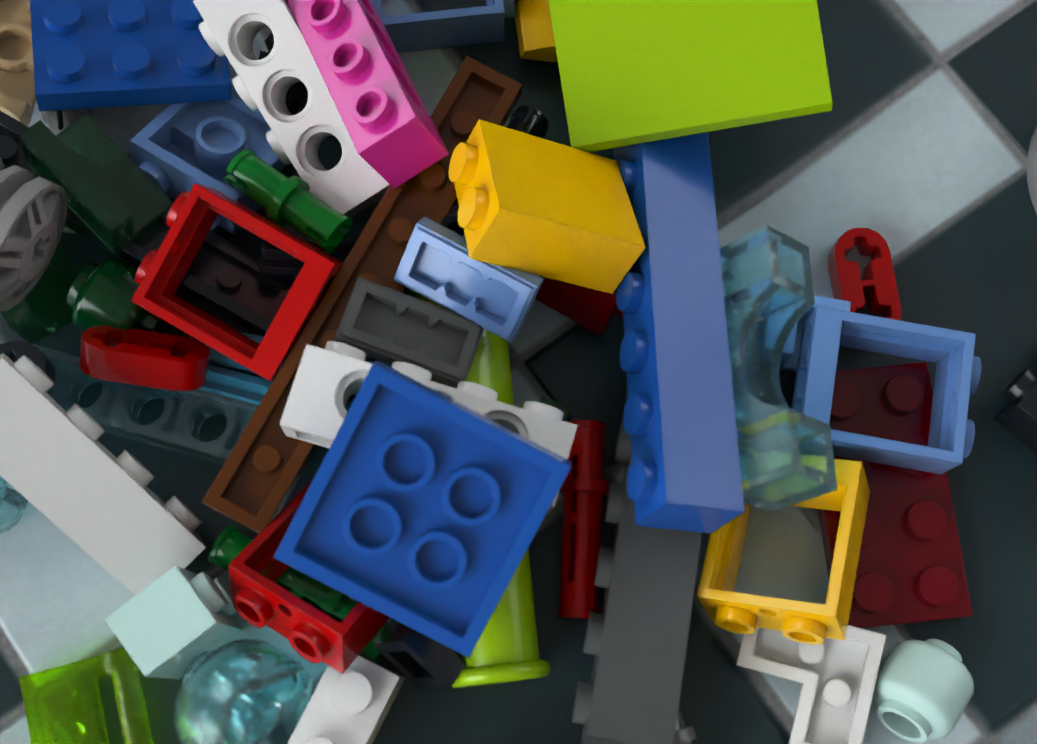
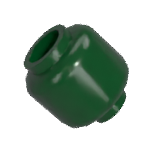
(104, 297)

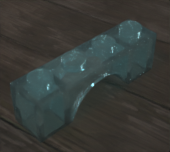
(766, 292)

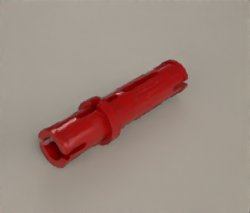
(582, 521)

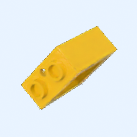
(796, 619)

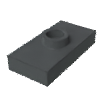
(409, 330)

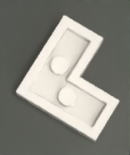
(834, 677)

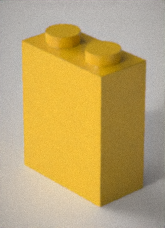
(544, 208)

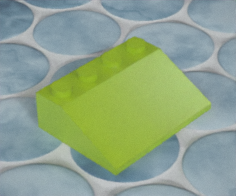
(685, 66)

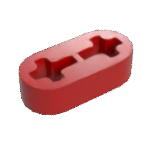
(878, 275)
(144, 358)

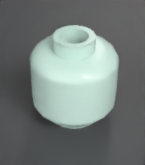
(922, 690)

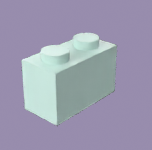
(175, 622)

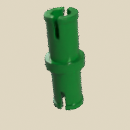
(288, 201)

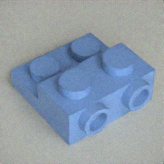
(198, 143)

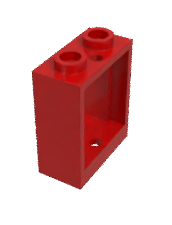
(166, 267)
(266, 603)

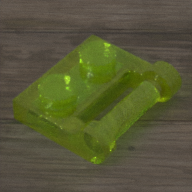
(67, 706)

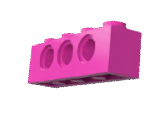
(370, 87)

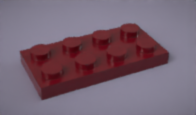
(910, 537)

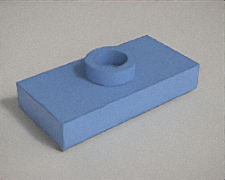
(485, 293)

